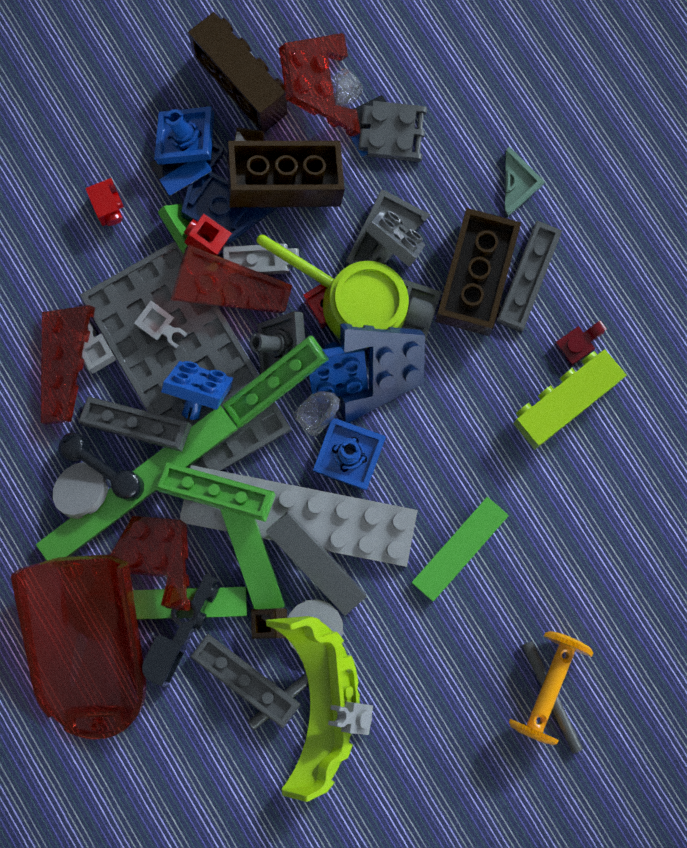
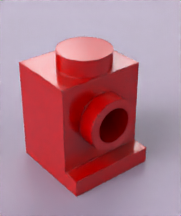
(106, 202)
(209, 230)
(313, 300)

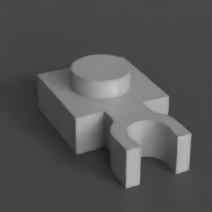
(156, 322)
(97, 351)
(353, 718)

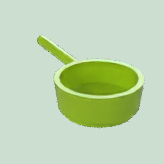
(356, 296)

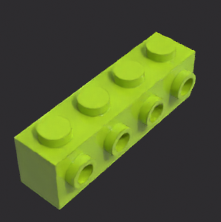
(569, 399)

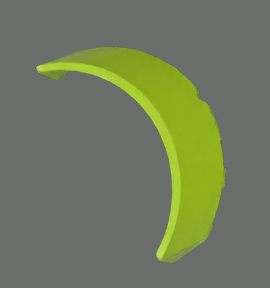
(331, 682)

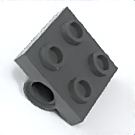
(421, 306)

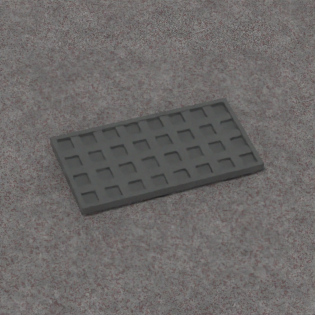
(207, 343)

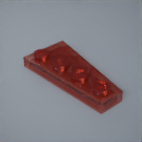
(220, 282)
(61, 360)

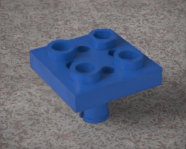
(184, 127)
(342, 368)
(197, 387)
(340, 435)

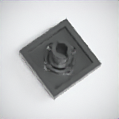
(394, 239)
(277, 338)

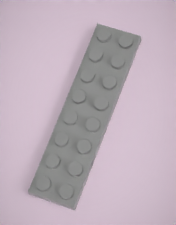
(334, 520)

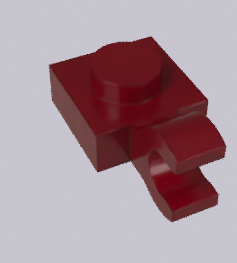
(578, 343)

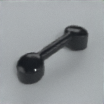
(124, 483)

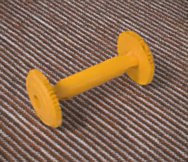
(551, 687)

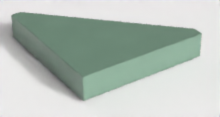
(520, 182)

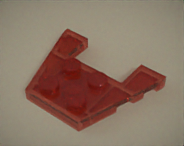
(309, 79)
(159, 550)

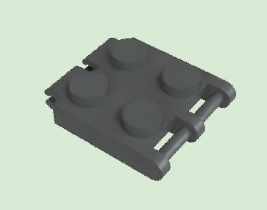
(392, 131)

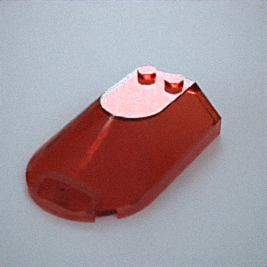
(82, 642)

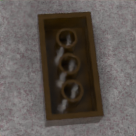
(238, 71)
(285, 174)
(478, 272)

